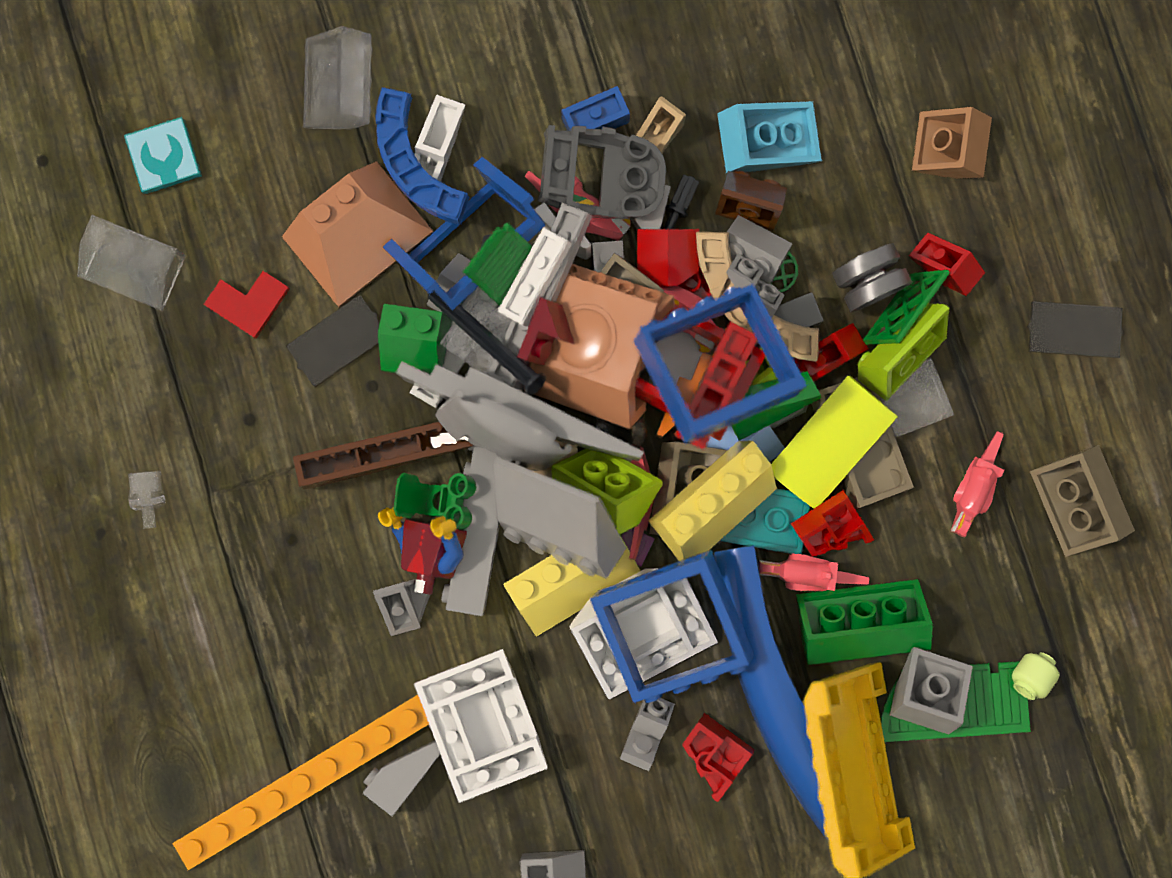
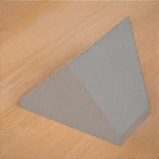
(401, 606)

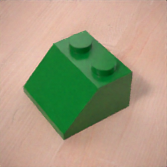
(412, 338)

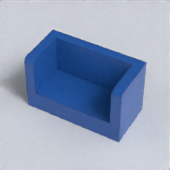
(598, 111)

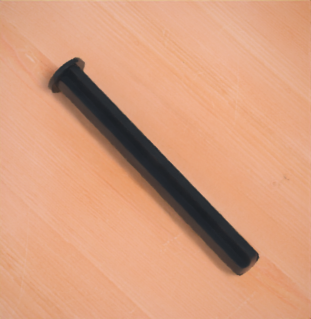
(521, 371)

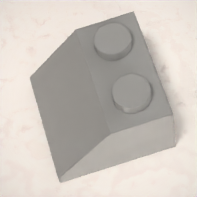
(932, 691)

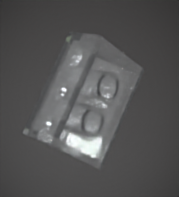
(337, 79)
(128, 262)

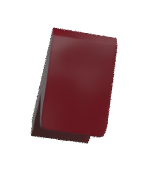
(546, 325)

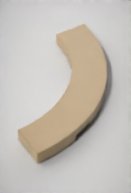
(714, 261)

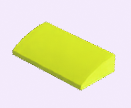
(832, 442)

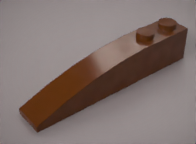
(375, 455)

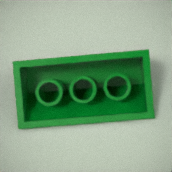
(864, 621)

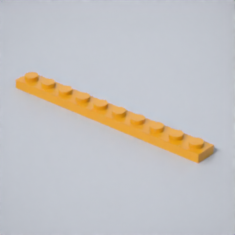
(301, 783)

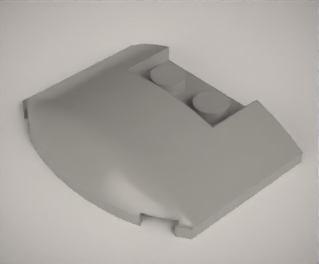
(501, 431)

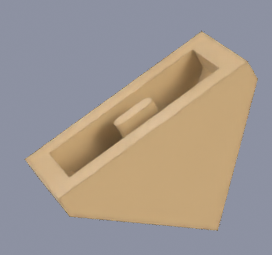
(662, 124)

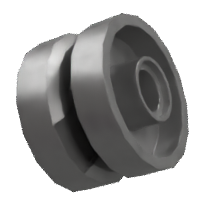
(871, 278)

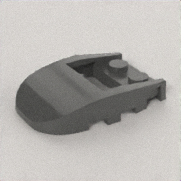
(630, 172)

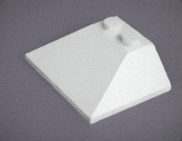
(658, 627)
(481, 725)

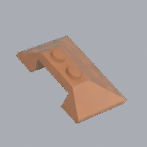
(346, 229)

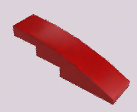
(721, 375)

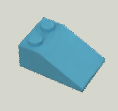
(768, 136)

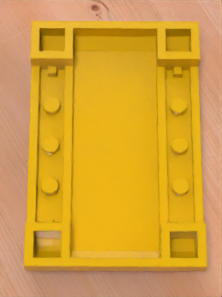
(855, 772)

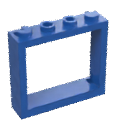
(768, 337)
(707, 566)

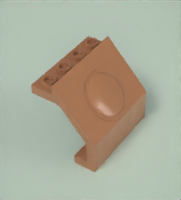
(603, 363)

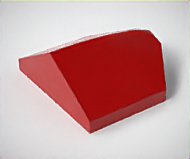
(667, 255)

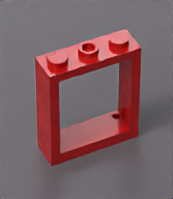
(713, 333)

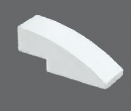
(439, 135)

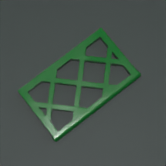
(909, 318)

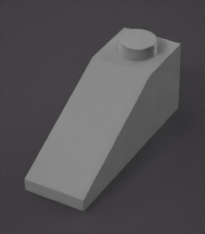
(399, 777)

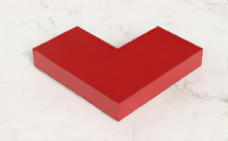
(251, 310)

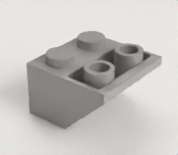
(758, 245)
(553, 864)

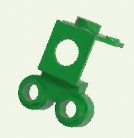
(419, 498)

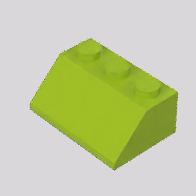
(892, 364)
(619, 484)

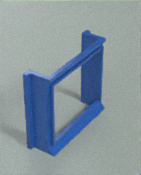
(498, 184)

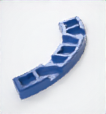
(403, 165)

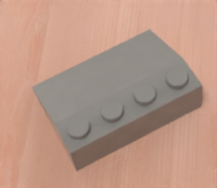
(555, 519)

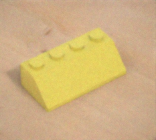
(715, 501)
(557, 591)

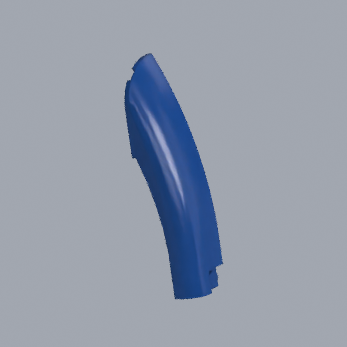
(767, 685)

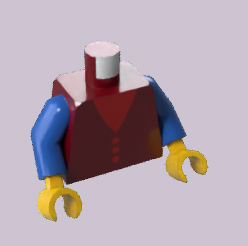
(426, 548)

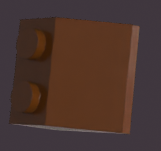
(751, 199)

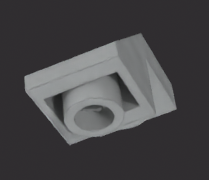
(647, 732)

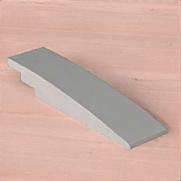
(478, 385)

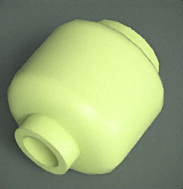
(1035, 675)

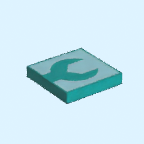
(162, 155)

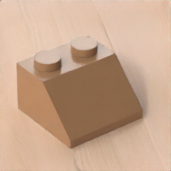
(952, 143)

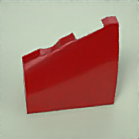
(831, 526)
(717, 754)

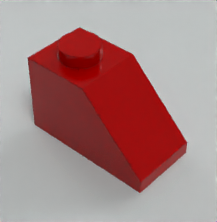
(939, 254)
(834, 352)

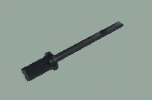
(681, 200)

